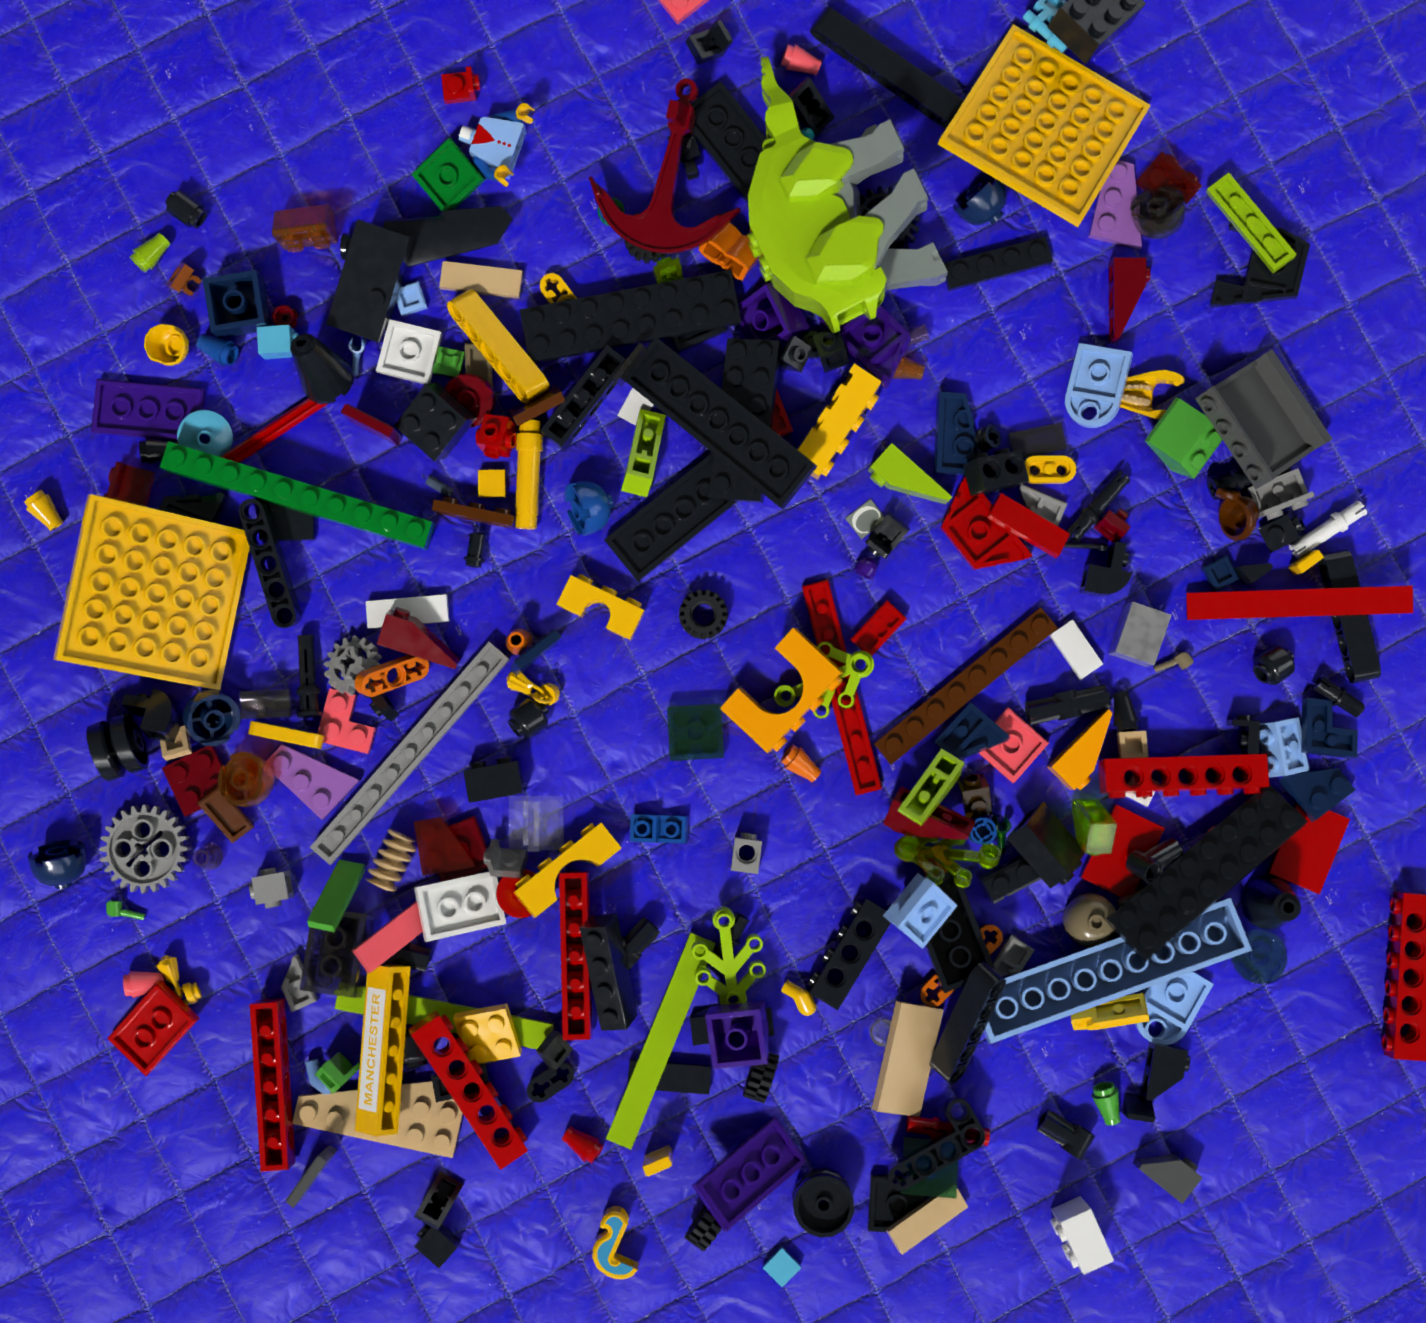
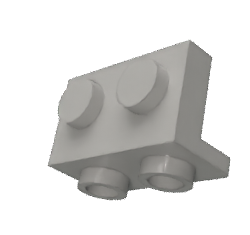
(1279, 494)

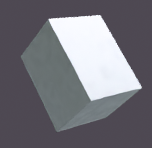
(1139, 634)

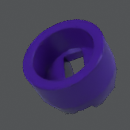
(866, 568)

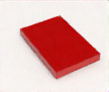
(1310, 852)
(1110, 870)
(153, 1028)

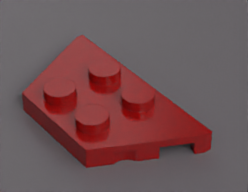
(976, 536)

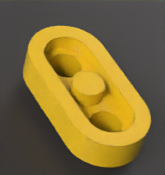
(1047, 469)

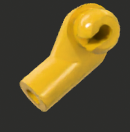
(801, 997)

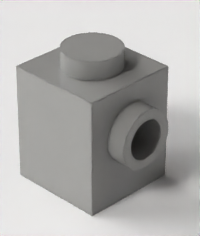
(271, 887)

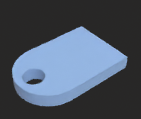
(1097, 382)
(1174, 1006)

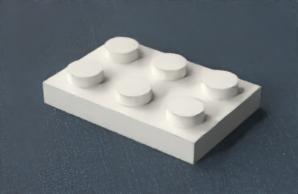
(459, 906)

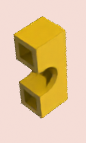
(581, 594)

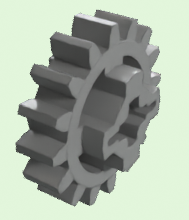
(350, 662)

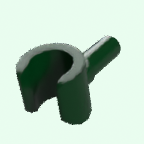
(1002, 829)

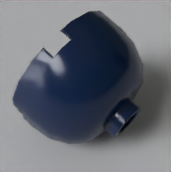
(982, 202)
(211, 717)
(58, 863)

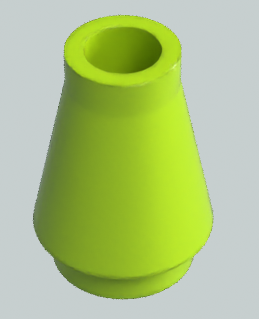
(150, 252)

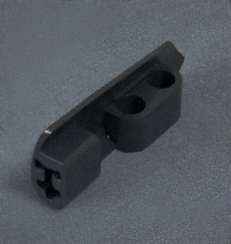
(452, 232)

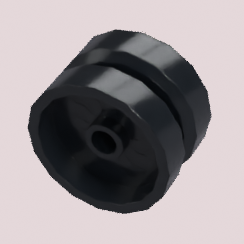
(117, 747)
(828, 1218)

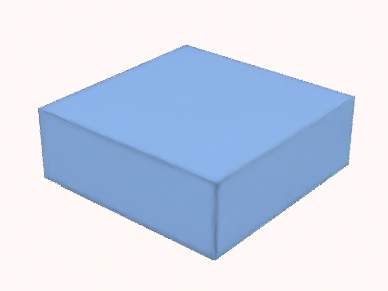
(411, 299)

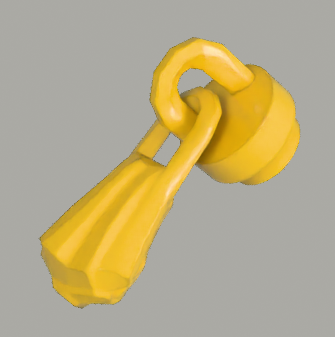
(546, 694)
(169, 968)

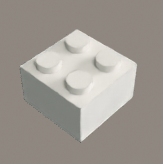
(1082, 1236)

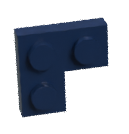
(1320, 736)

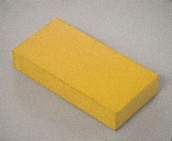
(657, 1160)

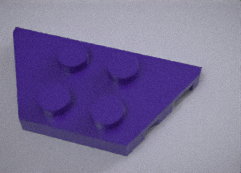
(875, 343)

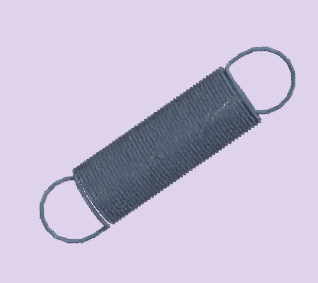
(439, 486)

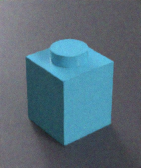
(275, 341)

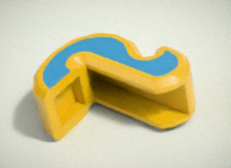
(606, 1260)

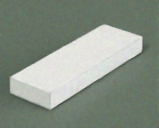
(426, 608)

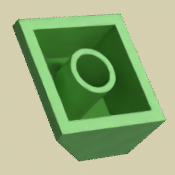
(1184, 439)

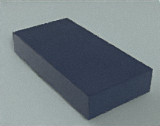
(535, 652)

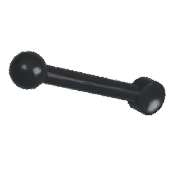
(1099, 546)

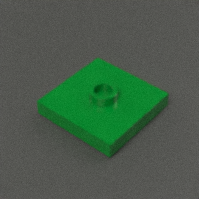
(448, 176)

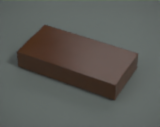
(227, 817)

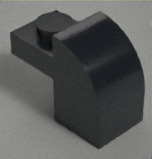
(1110, 579)
(159, 714)

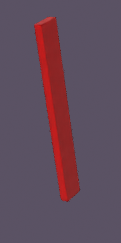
(1299, 603)
(849, 720)

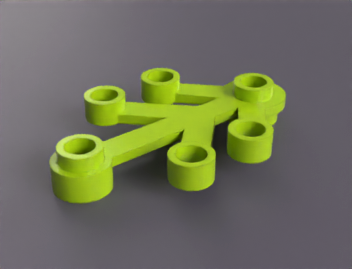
(848, 669)
(729, 964)

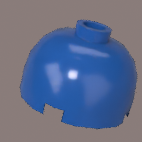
(589, 506)

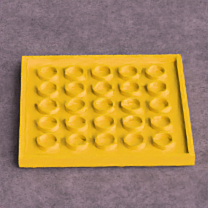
(1044, 125)
(152, 593)

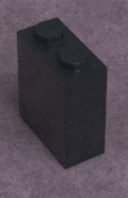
(1047, 846)

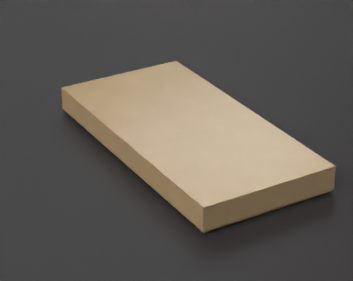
(907, 1059)

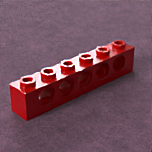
(1252, 767)
(574, 968)
(1413, 1044)
(272, 1084)
(502, 1150)

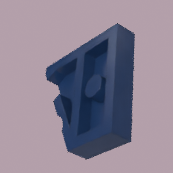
(1317, 790)

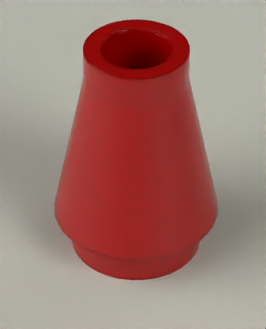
(583, 1144)

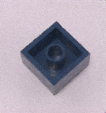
(236, 303)

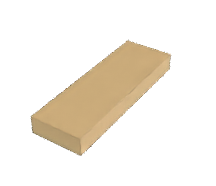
(481, 279)
(924, 1221)

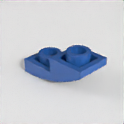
(659, 828)

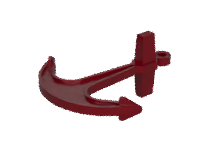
(656, 226)

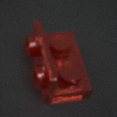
(1167, 173)
(130, 484)

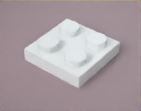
(409, 352)

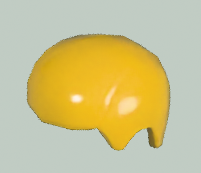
(166, 344)

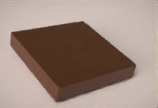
(543, 403)

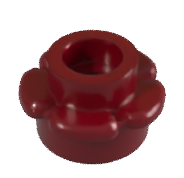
(285, 310)

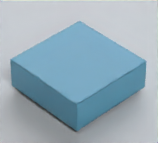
(781, 1266)

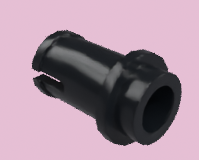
(475, 550)

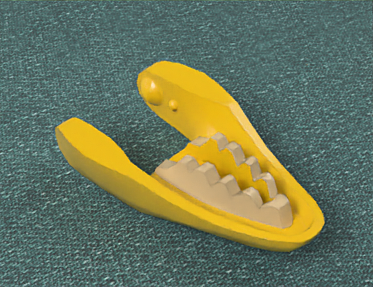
(1140, 388)

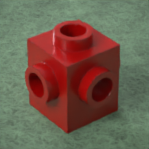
(496, 436)

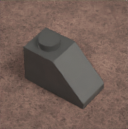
(1171, 1173)

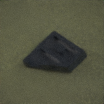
(195, 506)

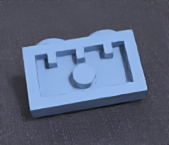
(1282, 744)

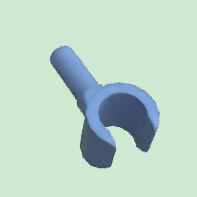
(356, 352)

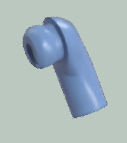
(312, 1067)

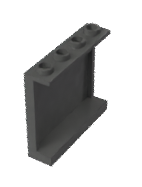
(1263, 419)

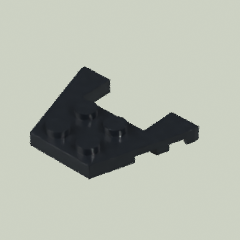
(1260, 282)

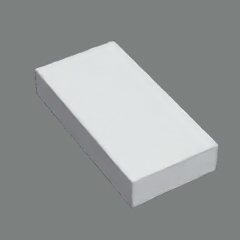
(1076, 649)

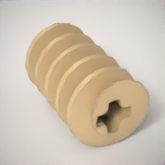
(392, 861)

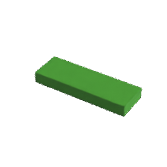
(336, 895)

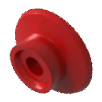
(508, 900)

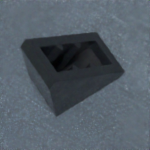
(810, 106)
(438, 1200)

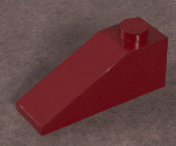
(1125, 285)
(412, 637)
(940, 824)

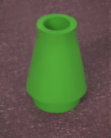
(1107, 1100)

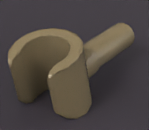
(1182, 659)

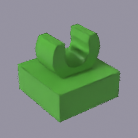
(448, 362)

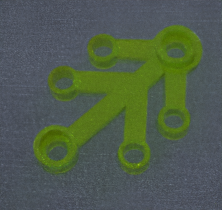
(912, 850)

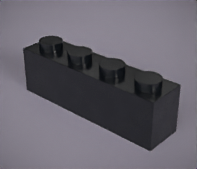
(608, 972)

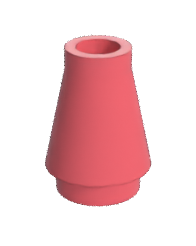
(800, 60)
(140, 983)

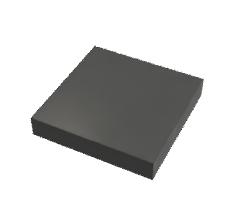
(311, 1176)

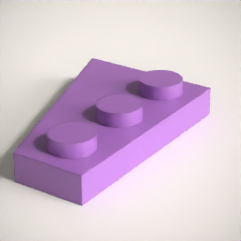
(1112, 210)
(312, 781)

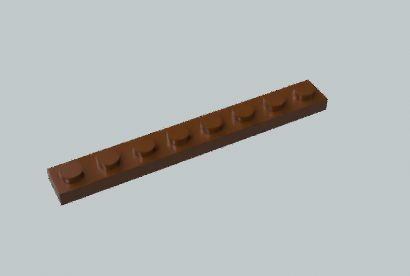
(965, 686)

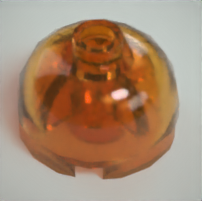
(246, 779)

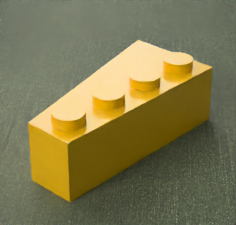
(839, 419)

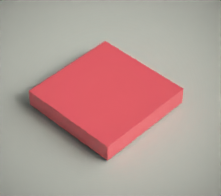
(1019, 751)

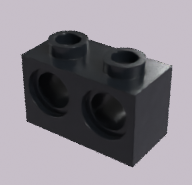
(1001, 471)

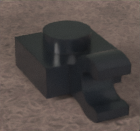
(688, 154)
(382, 706)

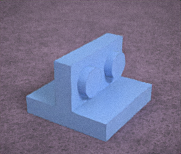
(920, 910)

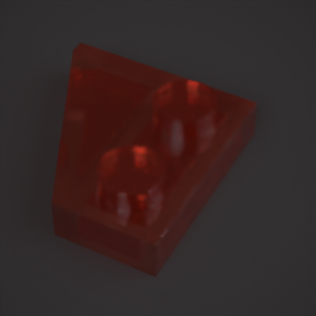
(439, 847)

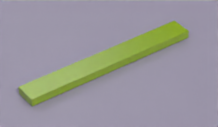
(529, 1031)
(658, 1046)

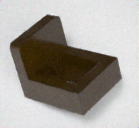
(975, 795)

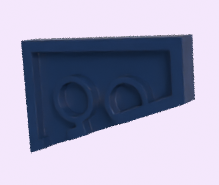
(953, 434)

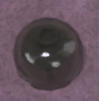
(1158, 213)

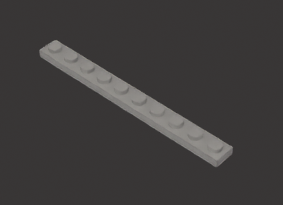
(409, 753)

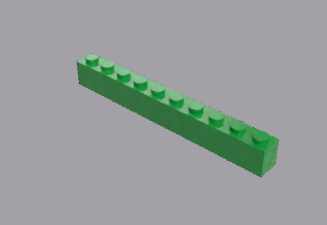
(297, 495)

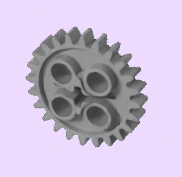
(129, 831)

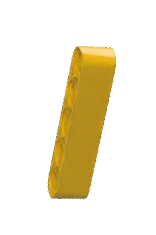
(498, 346)

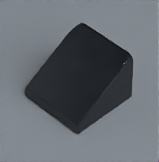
(1251, 573)
(1138, 1108)

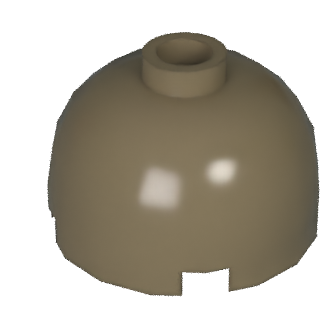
(1086, 920)

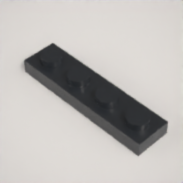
(997, 263)

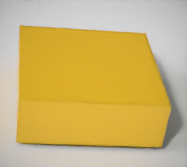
(491, 483)
(1305, 562)

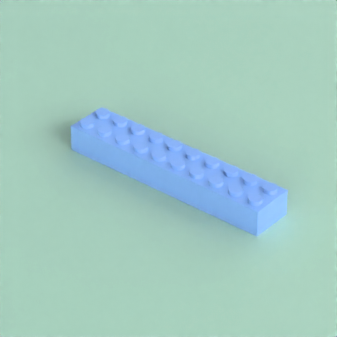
(1112, 972)

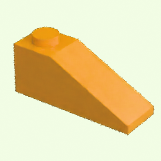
(1081, 755)

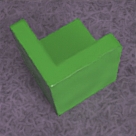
(336, 1072)

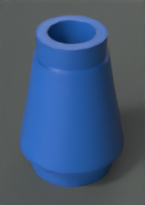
(219, 349)

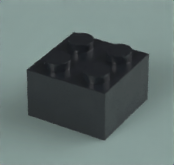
(435, 421)

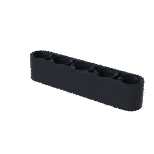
(260, 553)
(1352, 631)
(967, 1022)

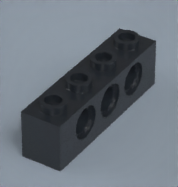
(583, 399)
(835, 992)

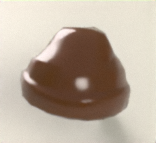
(1236, 514)

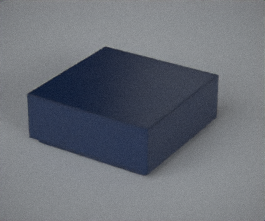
(1220, 573)

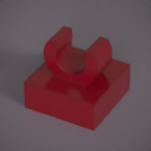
(1113, 525)

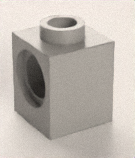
(738, 863)

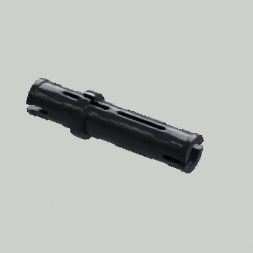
(1090, 514)

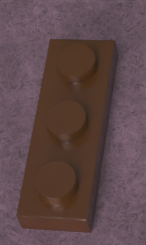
(474, 512)

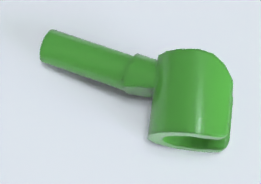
(114, 909)

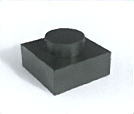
(554, 1050)

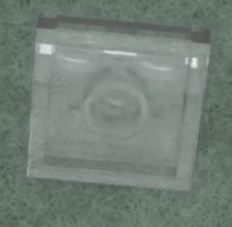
(536, 822)

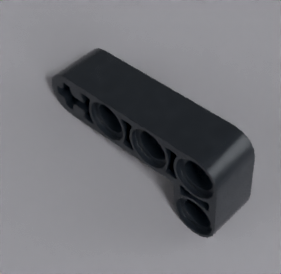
(932, 1148)

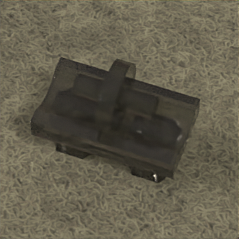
(265, 704)

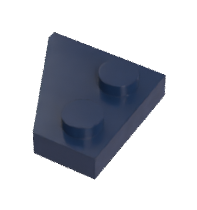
(971, 734)

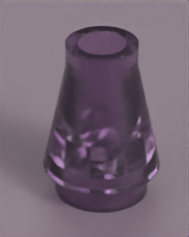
(213, 853)

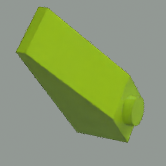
(643, 453)
(902, 475)
(932, 787)

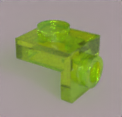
(667, 270)

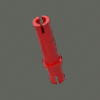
(935, 1128)

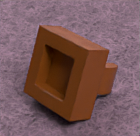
(180, 278)

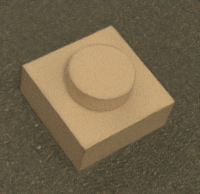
(1132, 744)
(179, 748)

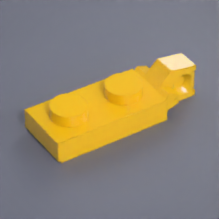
(1115, 1013)

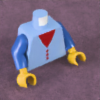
(497, 142)

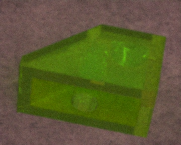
(1093, 826)

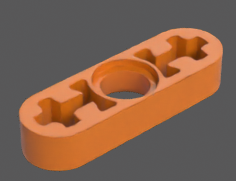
(381, 671)

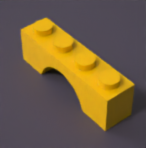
(539, 891)

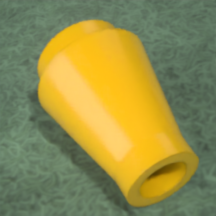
(43, 509)

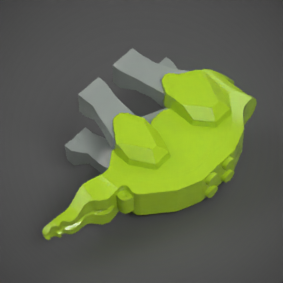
(811, 222)

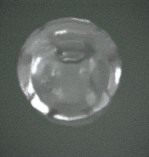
(880, 1026)

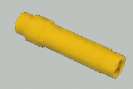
(529, 447)

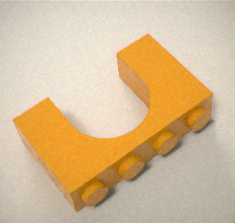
(818, 677)

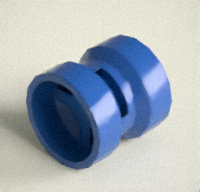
(979, 830)

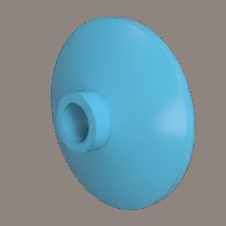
(208, 423)

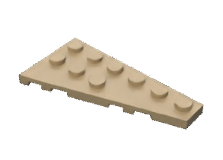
(422, 1121)

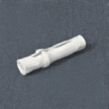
(1337, 523)

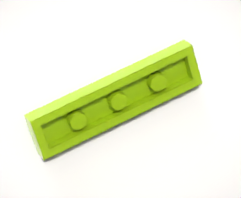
(1251, 223)

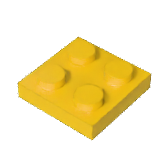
(488, 1033)

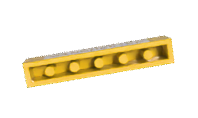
(382, 1050)

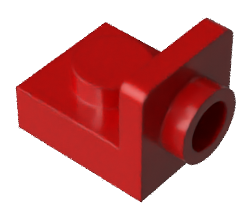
(460, 86)

